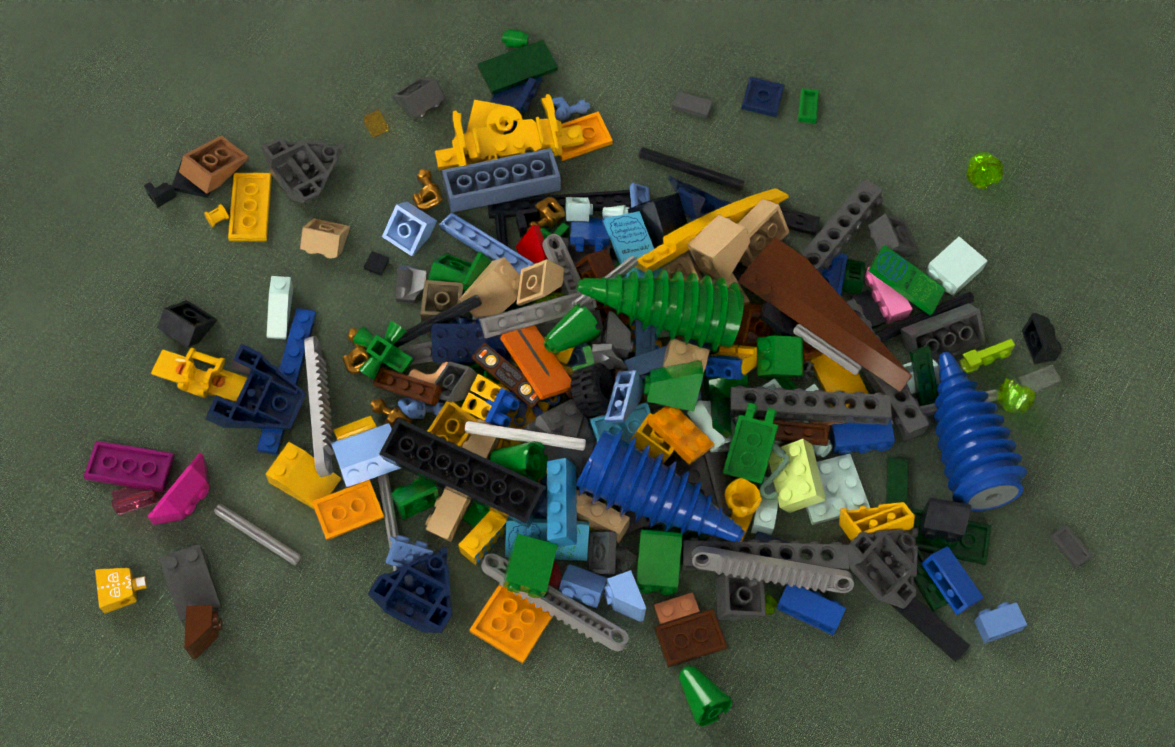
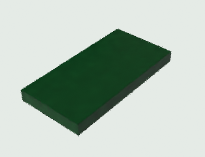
(517, 66)
(971, 548)

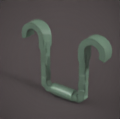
(782, 454)

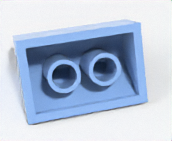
(360, 457)

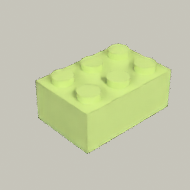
(800, 480)

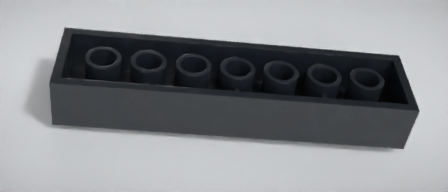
(463, 472)

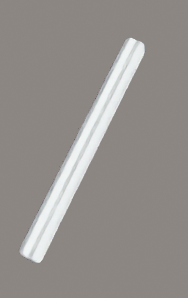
(525, 435)

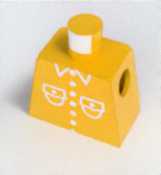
(117, 588)

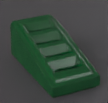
(853, 278)

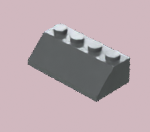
(950, 331)

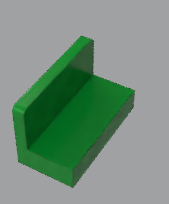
(589, 358)

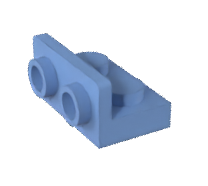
(404, 551)

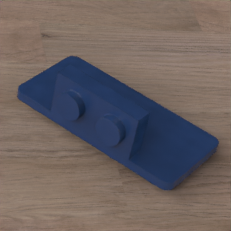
(518, 97)
(461, 340)

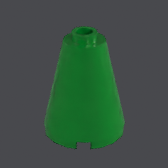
(572, 330)
(523, 459)
(703, 696)

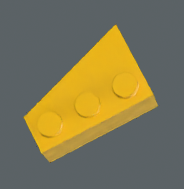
(885, 517)

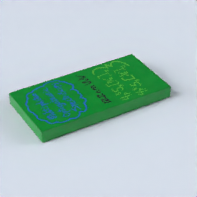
(907, 279)

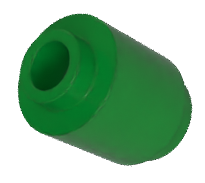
(515, 38)

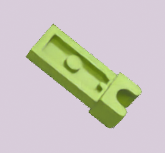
(974, 359)

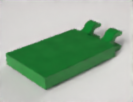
(751, 445)

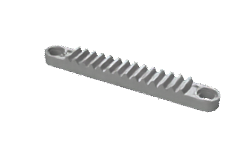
(570, 277)
(319, 406)
(772, 570)
(564, 609)

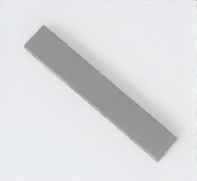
(530, 315)

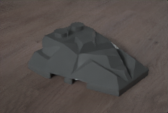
(568, 422)

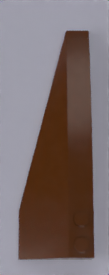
(805, 296)

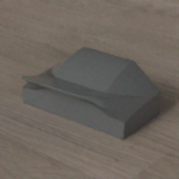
(409, 283)
(607, 356)

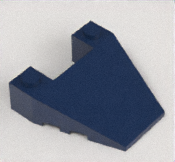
(265, 400)

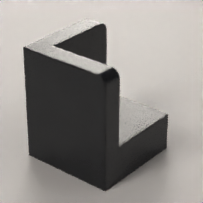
(160, 194)
(525, 217)

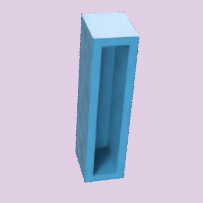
(561, 502)

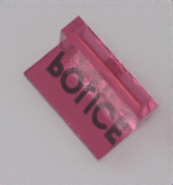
(131, 499)

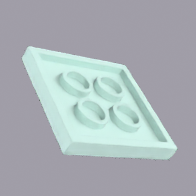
(840, 487)

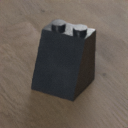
(661, 216)

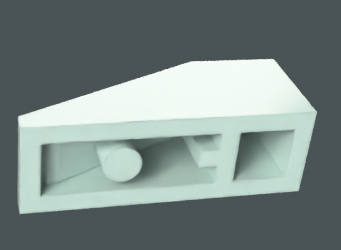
(279, 307)
(766, 513)

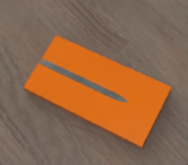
(536, 363)

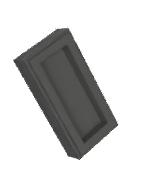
(692, 104)
(1070, 546)

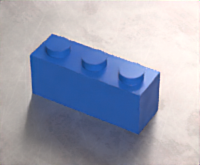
(861, 437)
(952, 580)
(811, 608)

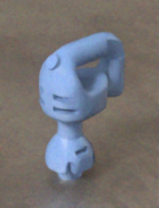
(564, 110)
(416, 409)

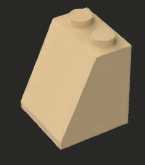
(719, 247)

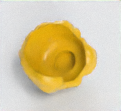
(742, 497)

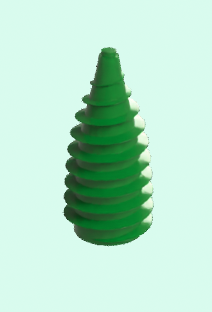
(674, 305)

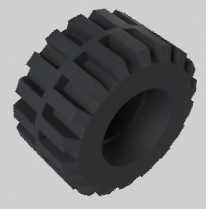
(592, 389)

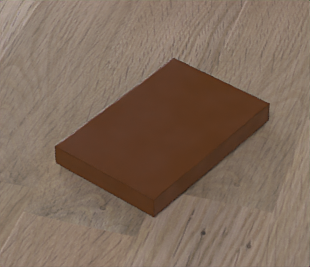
(690, 638)

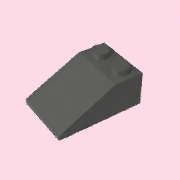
(189, 579)

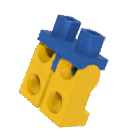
(732, 362)
(497, 405)

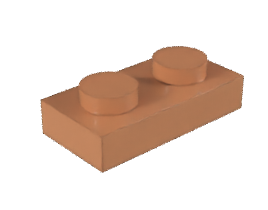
(676, 608)

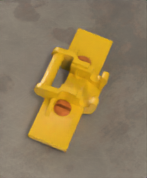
(196, 381)

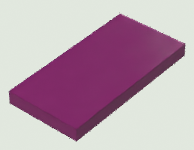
(129, 466)

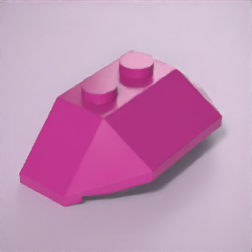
(183, 494)

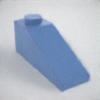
(625, 396)

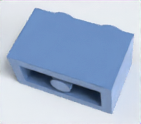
(582, 586)
(1000, 622)

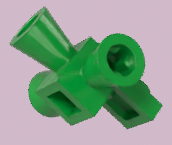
(383, 350)

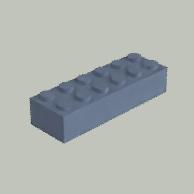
(501, 180)

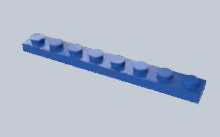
(290, 367)

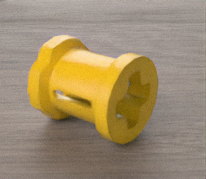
(216, 215)

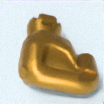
(428, 192)
(548, 217)
(356, 355)
(379, 406)

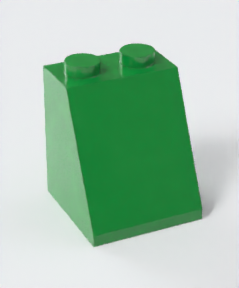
(675, 385)
(658, 562)
(529, 566)

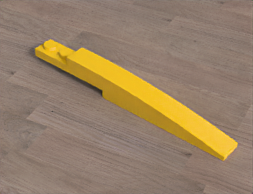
(676, 241)

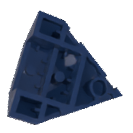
(696, 201)
(417, 593)

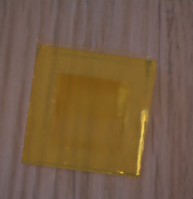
(375, 123)

